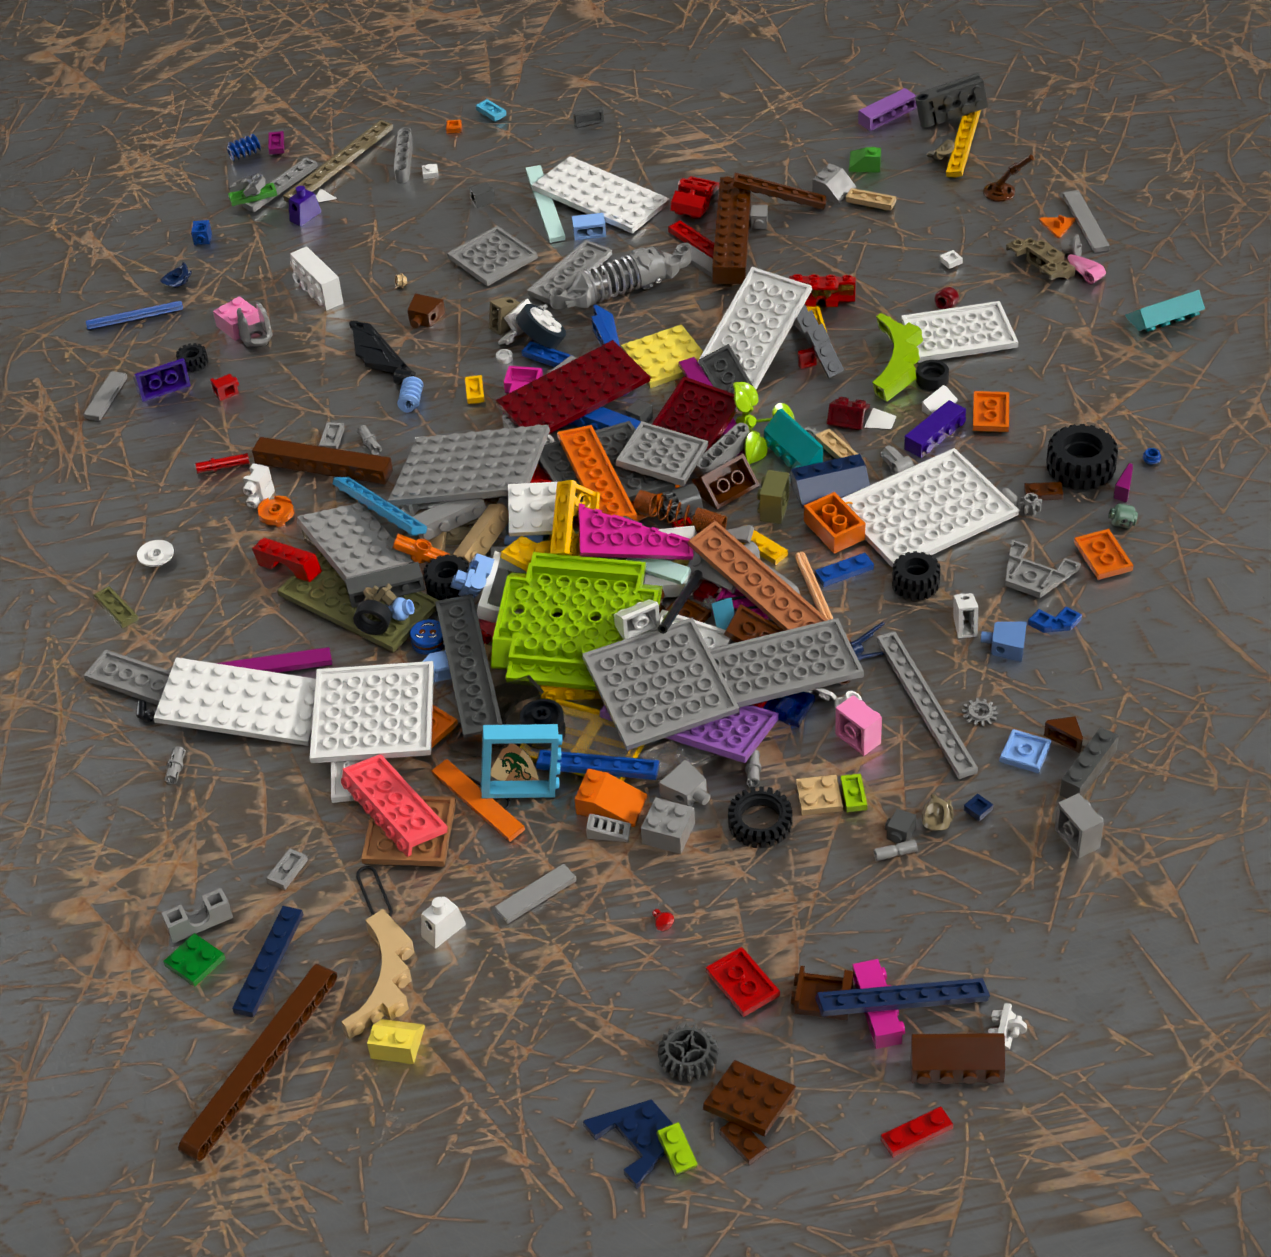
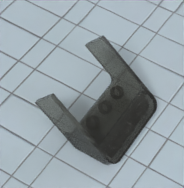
(507, 696)

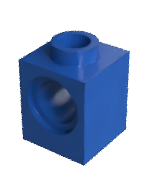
(201, 232)

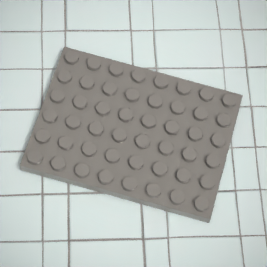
(469, 465)

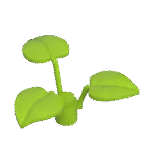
(746, 397)

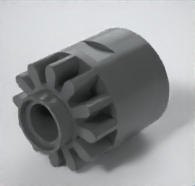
(686, 495)

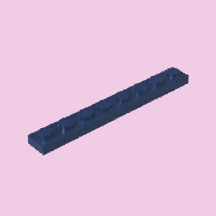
(902, 997)

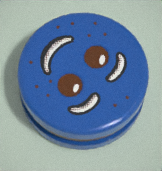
(427, 637)

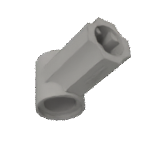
(895, 460)

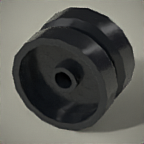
(543, 712)

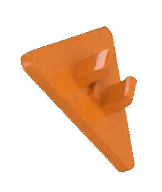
(1057, 225)

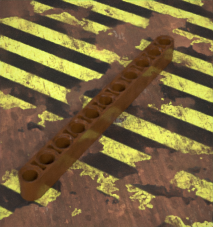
(257, 1063)

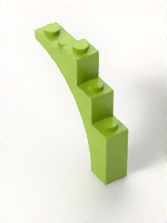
(905, 354)

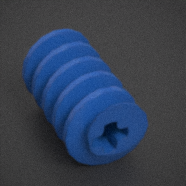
(243, 146)

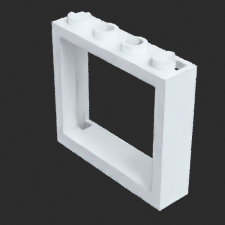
(487, 611)

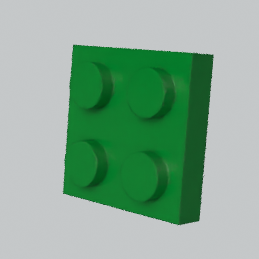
(194, 959)

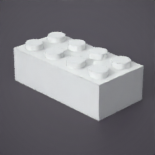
(316, 278)

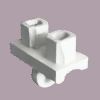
(1008, 1024)

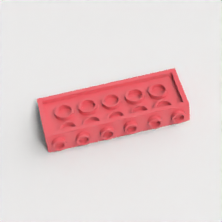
(392, 803)

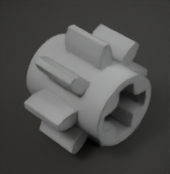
(1030, 504)

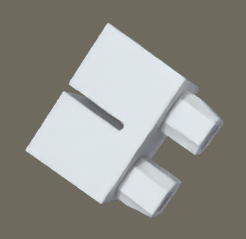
(258, 485)

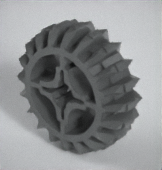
(697, 1060)

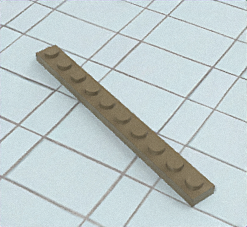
(342, 158)

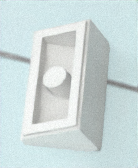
(937, 399)

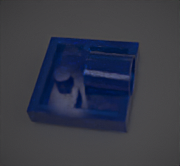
(791, 708)

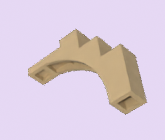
(395, 974)

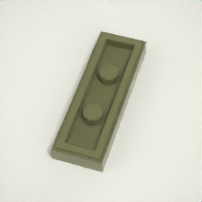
(115, 607)

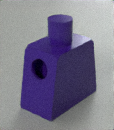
(303, 206)

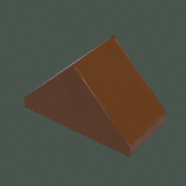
(1065, 732)

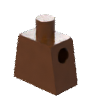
(425, 310)

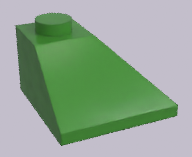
(865, 160)

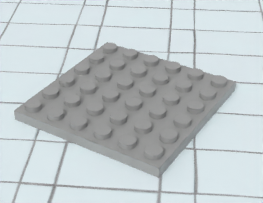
(660, 684)

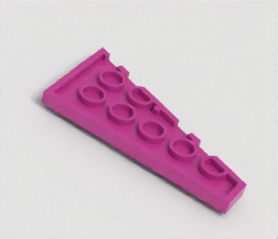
(623, 538)

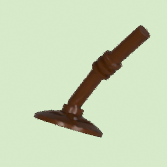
(1000, 187)

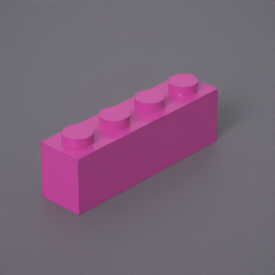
(883, 1025)

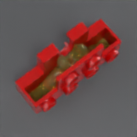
(828, 288)

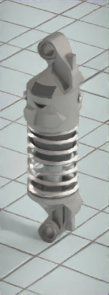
(634, 271)

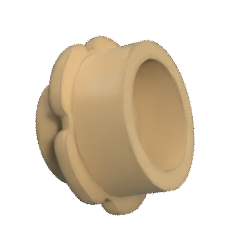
(400, 281)

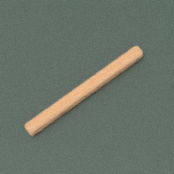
(813, 585)

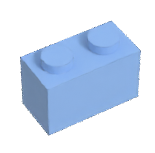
(589, 226)

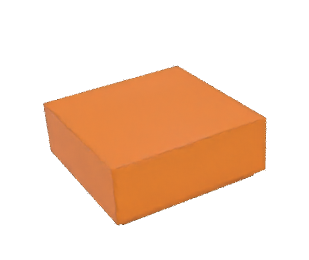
(453, 126)

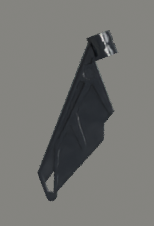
(377, 352)

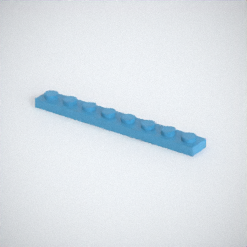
(380, 506)

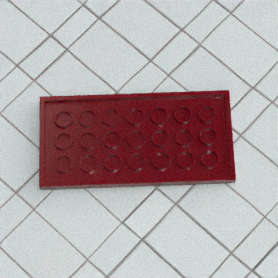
(574, 389)

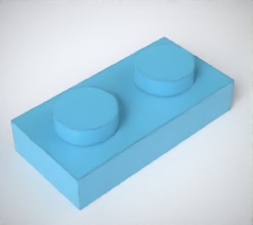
(491, 110)

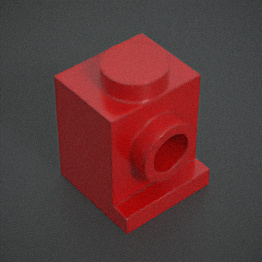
(225, 386)

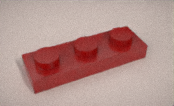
(916, 1131)

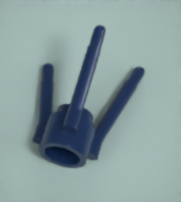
(858, 648)

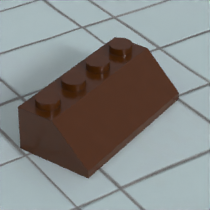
(958, 1058)

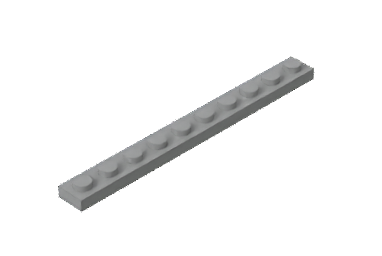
(927, 705)

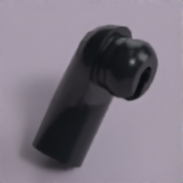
(142, 713)

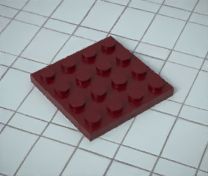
(697, 411)

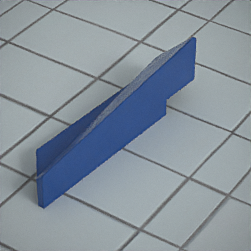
(604, 326)

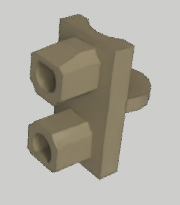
(383, 595)

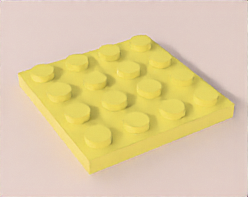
(661, 353)

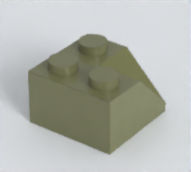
(773, 496)

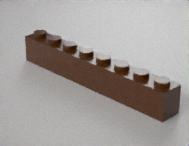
(322, 460)

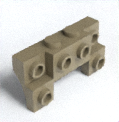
(1043, 257)

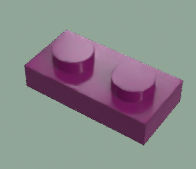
(276, 143)

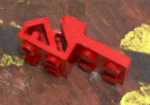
(693, 196)

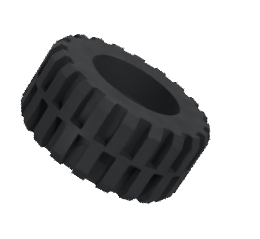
(1077, 471)

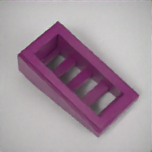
(1122, 486)

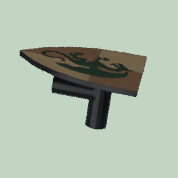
(514, 765)

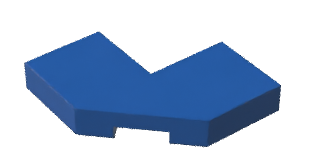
(1046, 623)

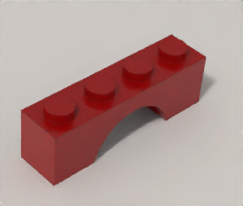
(300, 562)

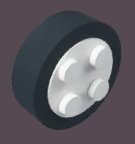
(540, 326)

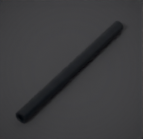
(680, 601)

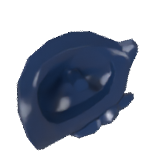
(177, 277)

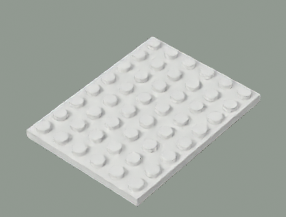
(929, 507)

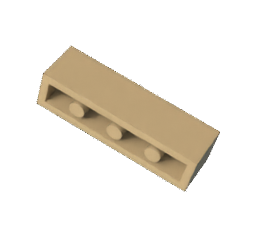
(484, 532)

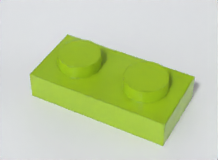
(853, 792)
(677, 1149)

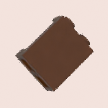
(810, 984)

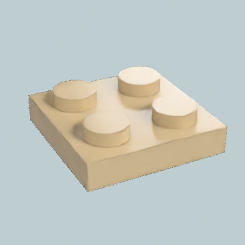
(819, 795)

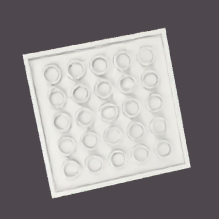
(372, 712)

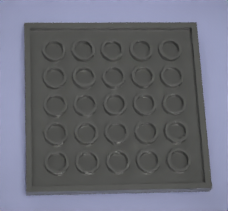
(613, 439)

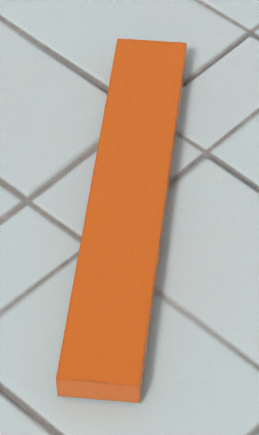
(470, 794)

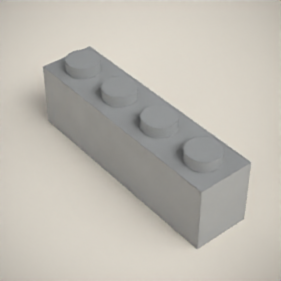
(449, 516)

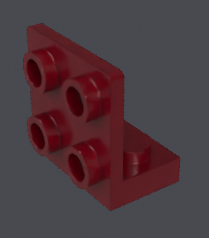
(847, 413)

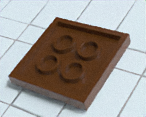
(749, 1098)

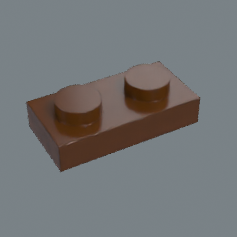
(1045, 490)
(743, 1142)

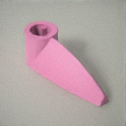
(1089, 269)

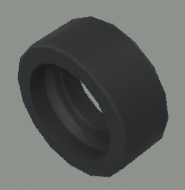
(932, 366)
(376, 608)

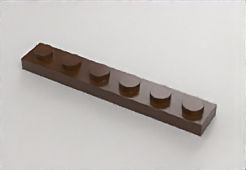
(779, 191)

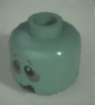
(1123, 516)

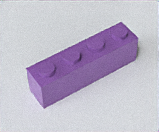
(887, 109)

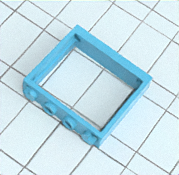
(518, 735)

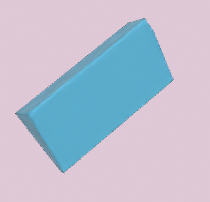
(723, 612)

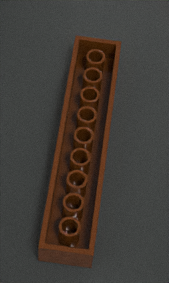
(731, 234)

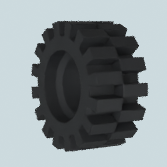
(194, 356)

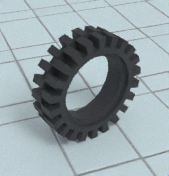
(756, 798)

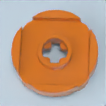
(268, 511)

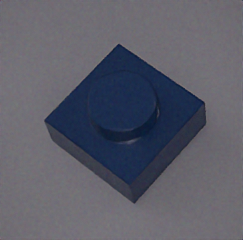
(978, 807)

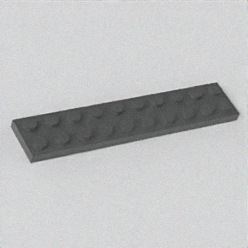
(468, 664)

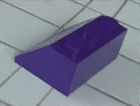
(162, 380)

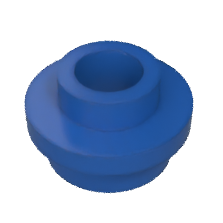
(1152, 456)

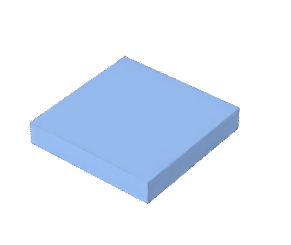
(1025, 751)

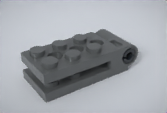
(951, 100)

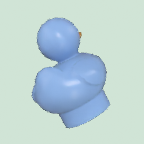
(401, 608)

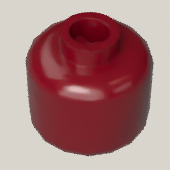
(946, 298)

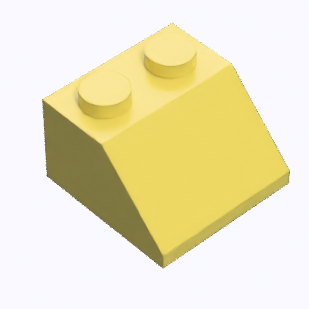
(395, 1041)

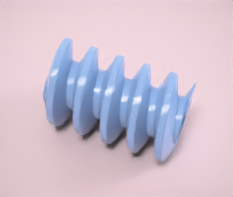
(410, 394)

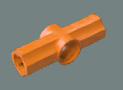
(419, 550)

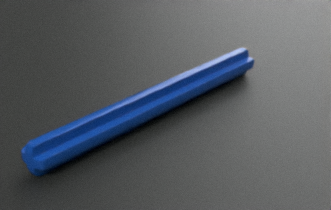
(134, 315)

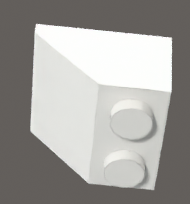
(637, 619)

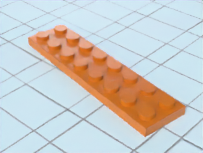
(596, 470)

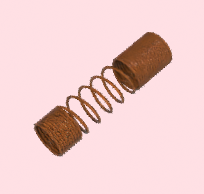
(646, 502)

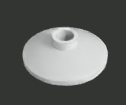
(155, 553)

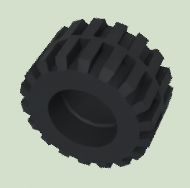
(916, 575)
(439, 576)

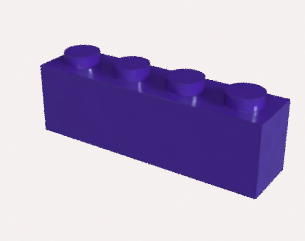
(935, 429)

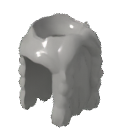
(262, 328)

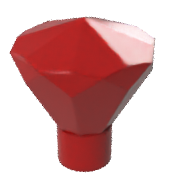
(663, 920)

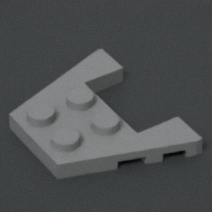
(743, 535)
(1034, 577)

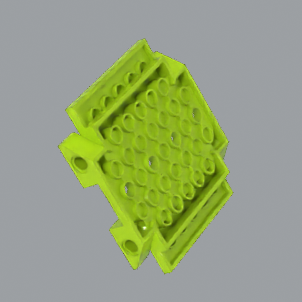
(579, 589)

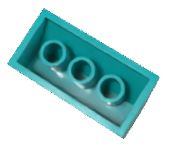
(1165, 311)
(792, 441)

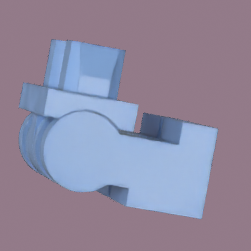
(475, 578)

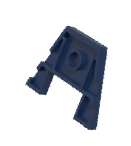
(639, 1128)

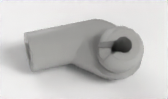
(1010, 495)

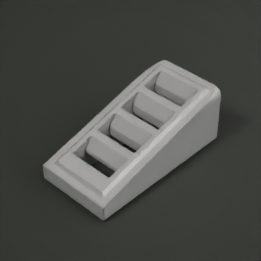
(608, 823)

